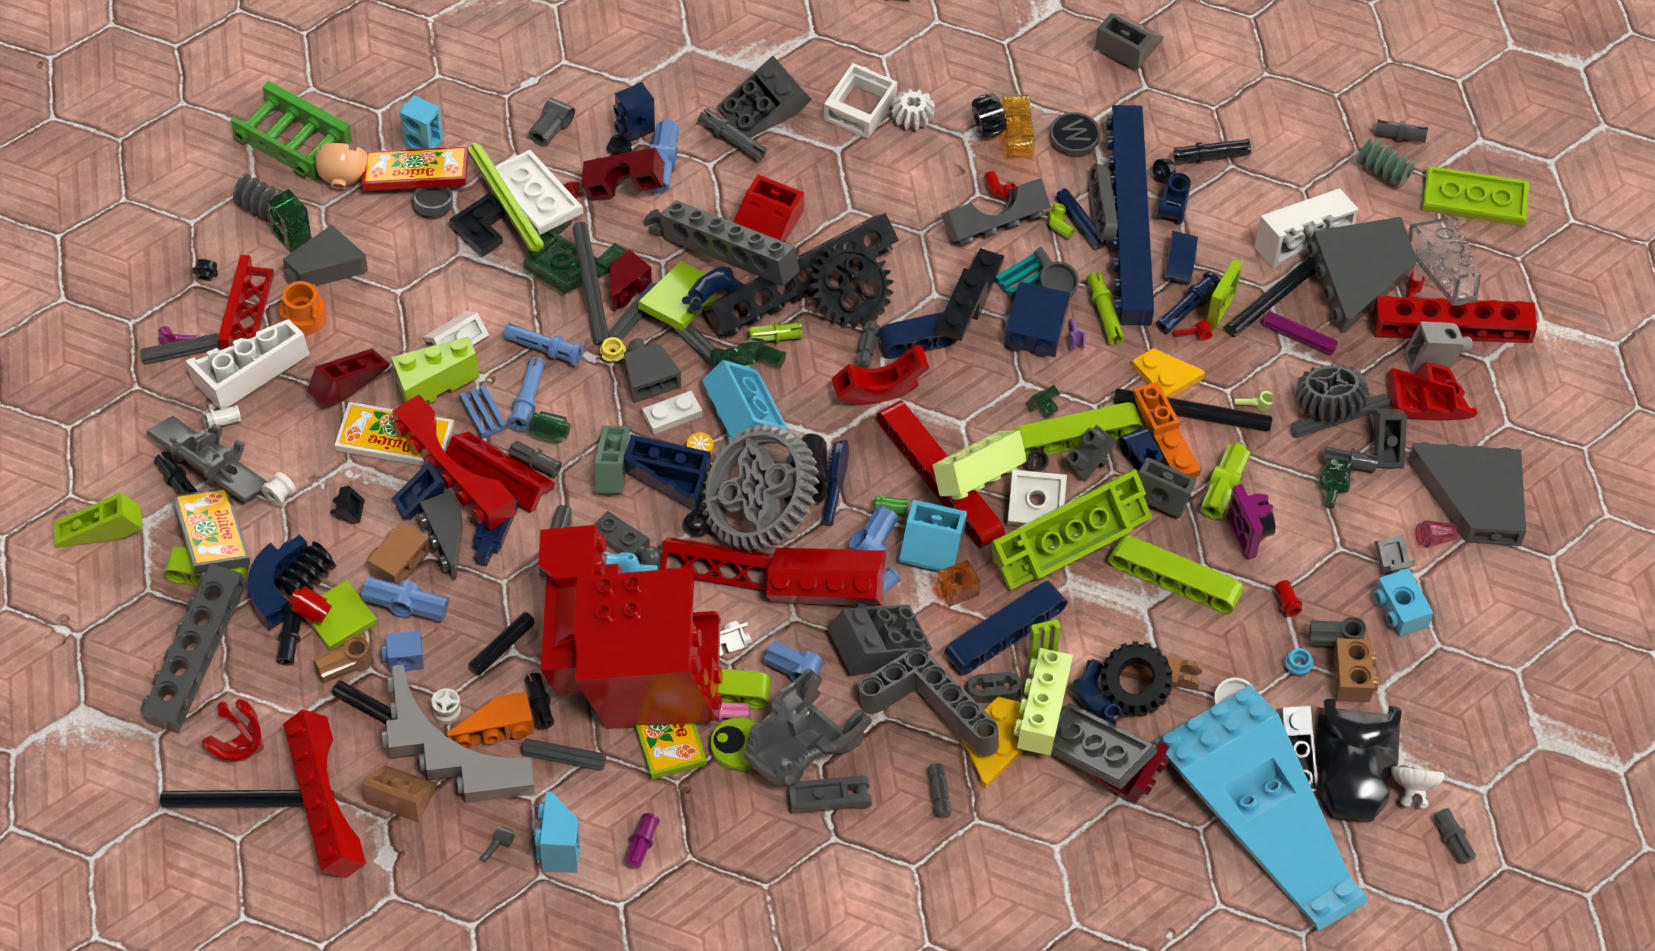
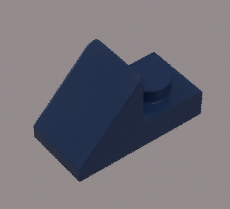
(422, 486)

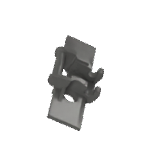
(209, 456)

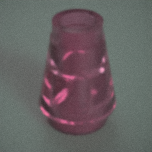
(1434, 533)

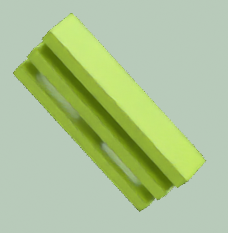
(1054, 634)

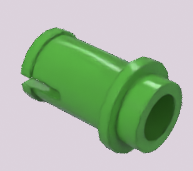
(897, 505)

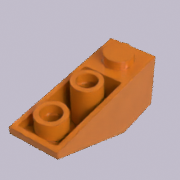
(498, 720)

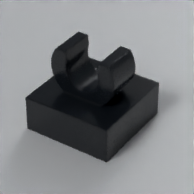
(348, 505)

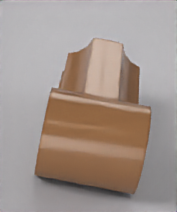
(342, 659)

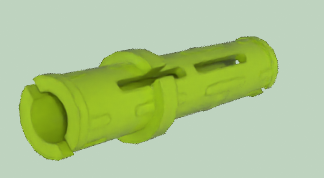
(1102, 299)

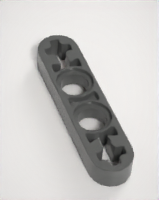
(1102, 202)

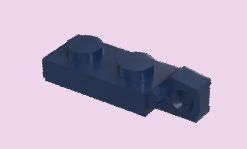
(491, 540)

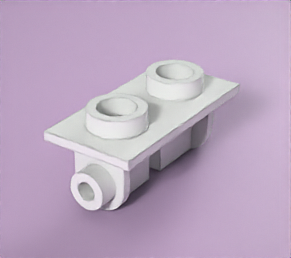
(734, 637)

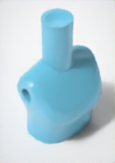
(628, 562)

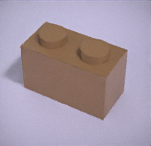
(398, 554)

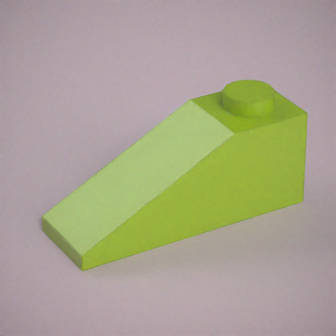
(100, 522)

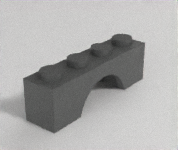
(1024, 201)

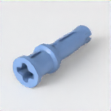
(555, 346)
(524, 404)

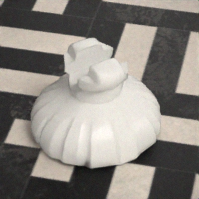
(1416, 782)

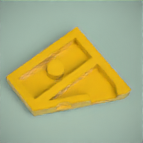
(1170, 372)

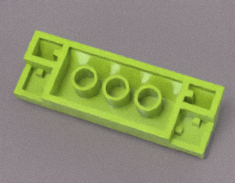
(1071, 530)

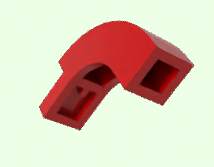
(881, 384)

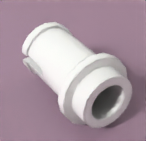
(223, 416)

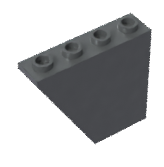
(1360, 264)
(1476, 489)

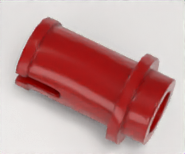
(1290, 604)

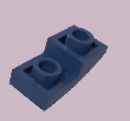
(1181, 257)

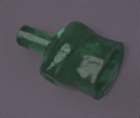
(1335, 479)

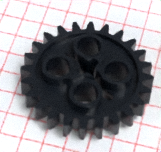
(832, 297)

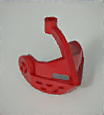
(249, 737)

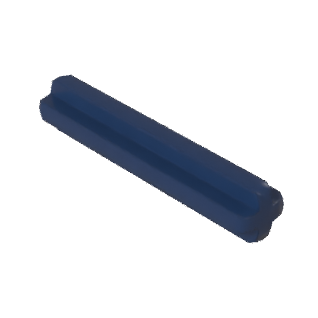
(1080, 218)

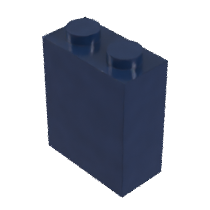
(1037, 319)

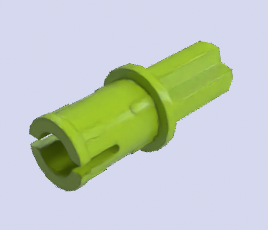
(777, 332)

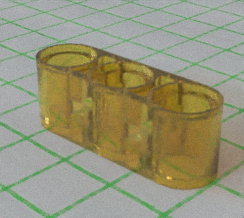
(1019, 128)

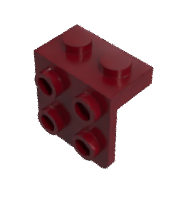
(1142, 780)

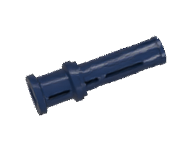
(1196, 296)

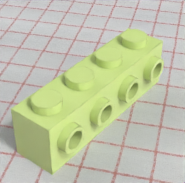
(979, 464)
(1044, 701)

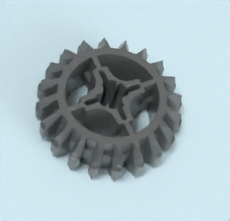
(1332, 392)

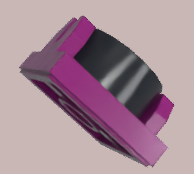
(1250, 519)

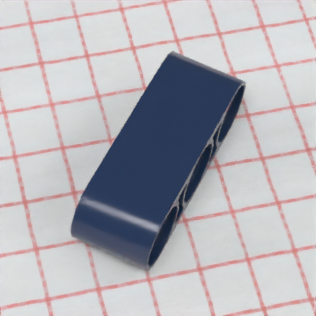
(922, 331)

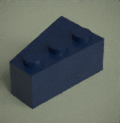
(669, 468)

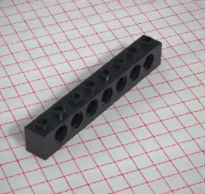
(721, 310)

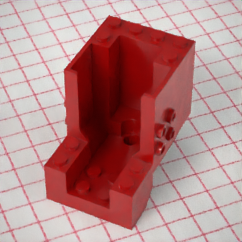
(626, 635)

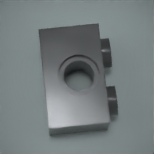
(1166, 487)

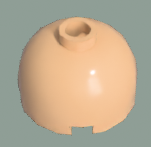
(340, 165)

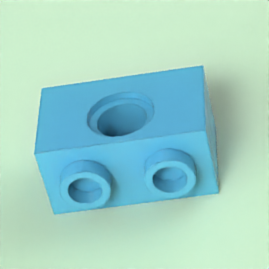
(1403, 588)

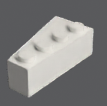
(1288, 230)
(248, 364)

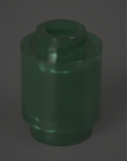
(549, 426)

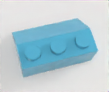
(741, 398)

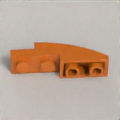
(1164, 428)

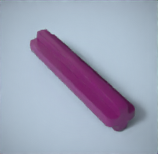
(1300, 332)

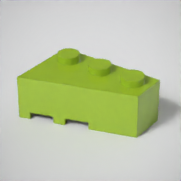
(435, 369)

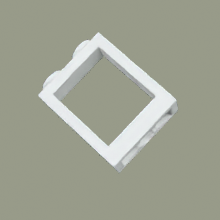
(851, 118)

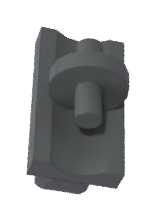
(1091, 452)

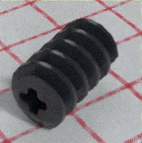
(305, 570)

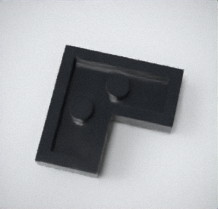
(476, 221)

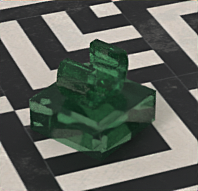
(1044, 402)

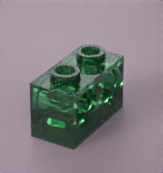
(289, 220)

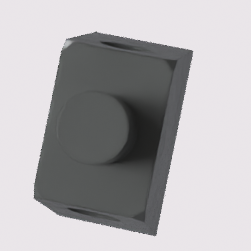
(650, 370)

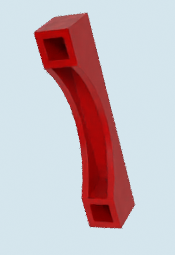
(484, 496)
(334, 840)

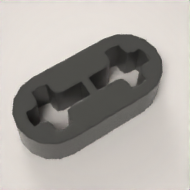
(994, 686)

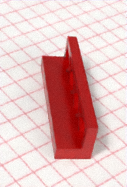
(236, 302)
(490, 462)
(720, 553)

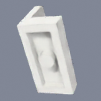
(464, 325)

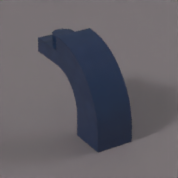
(266, 599)

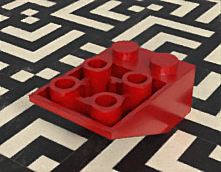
(770, 208)

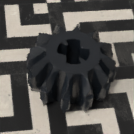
(989, 115)

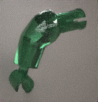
(749, 353)

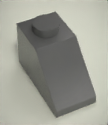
(1390, 437)

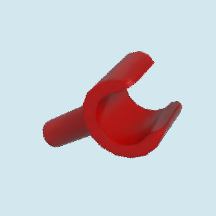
(1414, 286)
(1202, 328)

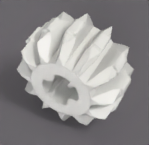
(912, 109)

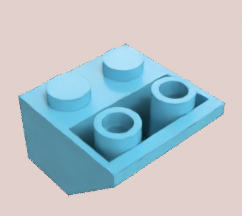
(932, 536)
(557, 837)

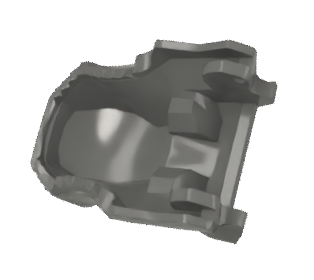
(799, 733)

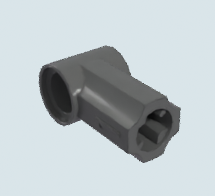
(553, 118)
(1326, 632)

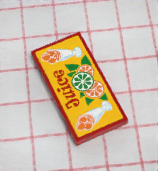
(416, 168)

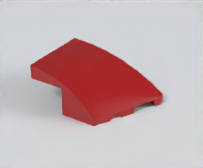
(1429, 394)

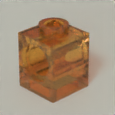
(961, 574)

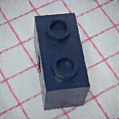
(634, 112)

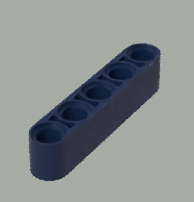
(1005, 627)

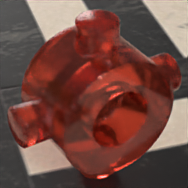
(573, 188)

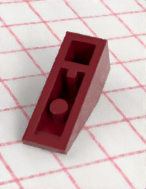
(343, 377)

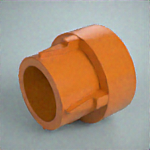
(303, 307)

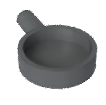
(433, 200)
(1056, 274)

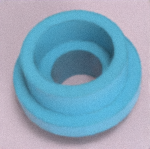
(1299, 655)

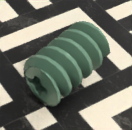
(1385, 162)

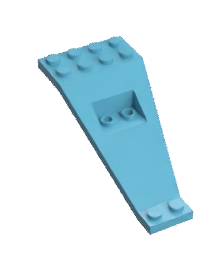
(1257, 788)

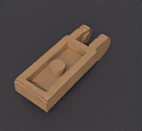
(1185, 681)

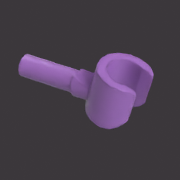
(1076, 337)

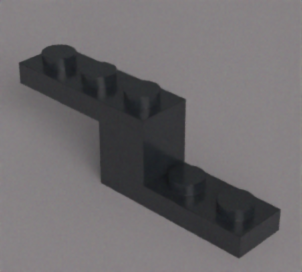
(970, 294)

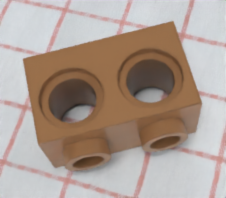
(1349, 670)

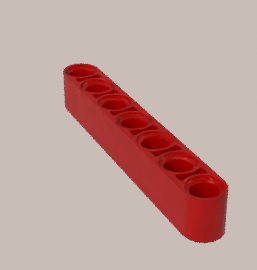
(923, 452)

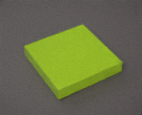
(1224, 294)
(346, 618)

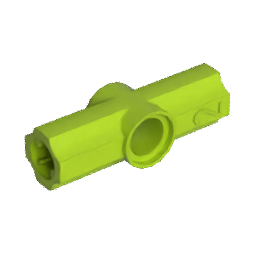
(1223, 479)

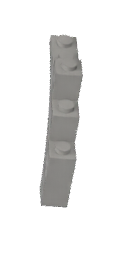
(477, 774)

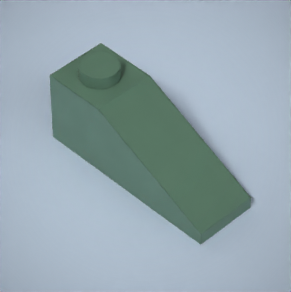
(609, 462)

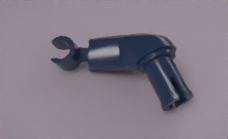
(713, 281)
(1090, 698)

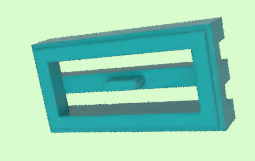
(1018, 273)

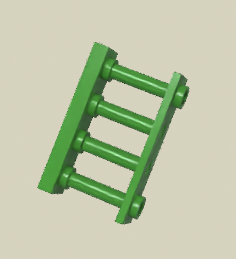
(294, 110)

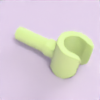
(1262, 403)

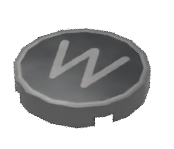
(1074, 134)

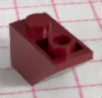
(627, 278)

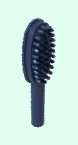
(837, 473)

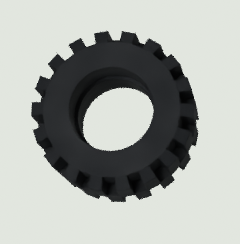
(1137, 654)

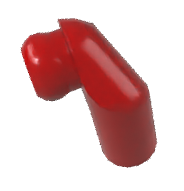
(996, 188)

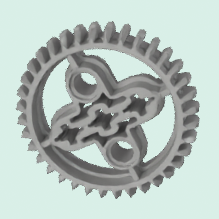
(759, 488)

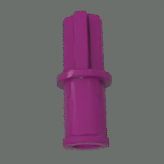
(642, 840)

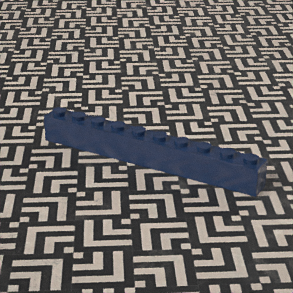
(1131, 205)

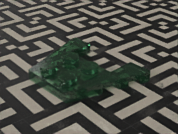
(559, 262)

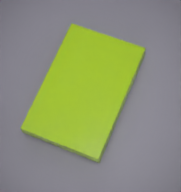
(665, 298)

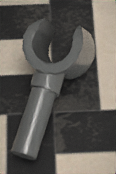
(502, 836)

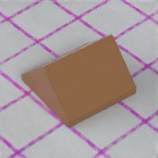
(398, 792)

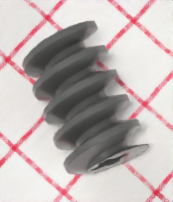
(254, 195)

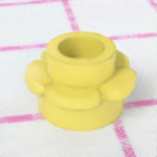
(612, 344)

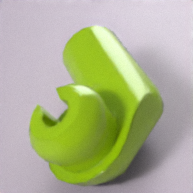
(1057, 221)

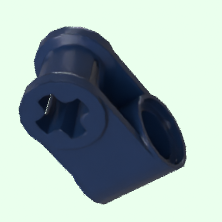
(1174, 201)
(1138, 446)

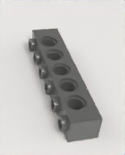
(729, 242)
(172, 713)

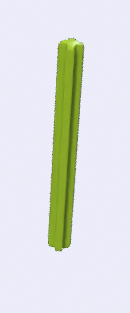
(505, 198)

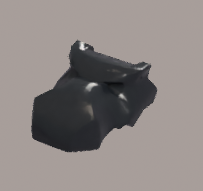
(1356, 759)

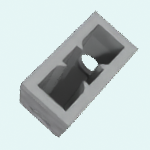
(1437, 344)

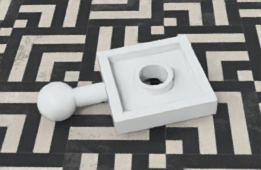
(1026, 484)

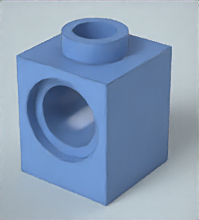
(403, 649)

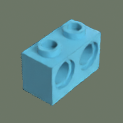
(421, 124)

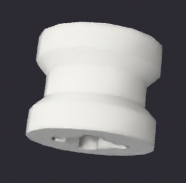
(278, 489)
(441, 700)

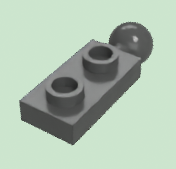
(625, 538)

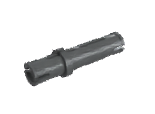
(724, 129)

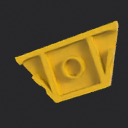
(1005, 714)

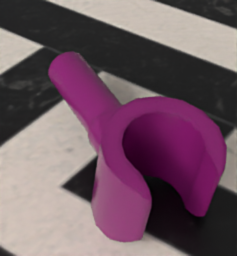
(170, 337)

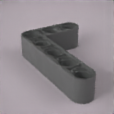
(923, 673)

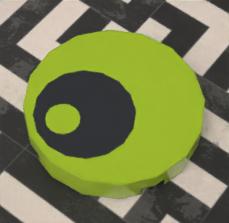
(730, 741)

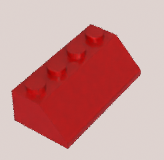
(826, 576)

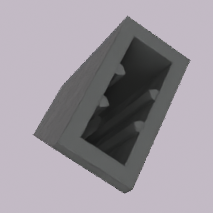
(325, 259)

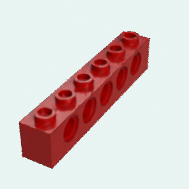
(1479, 320)

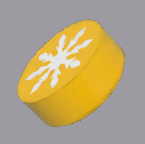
(701, 441)

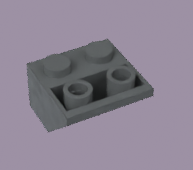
(1126, 40)

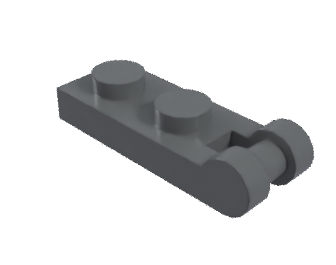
(830, 794)

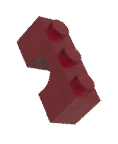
(604, 174)

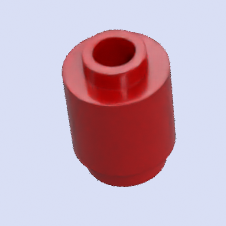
(309, 605)

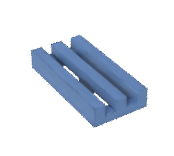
(475, 395)

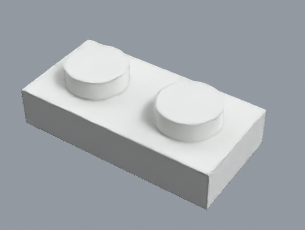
(672, 412)

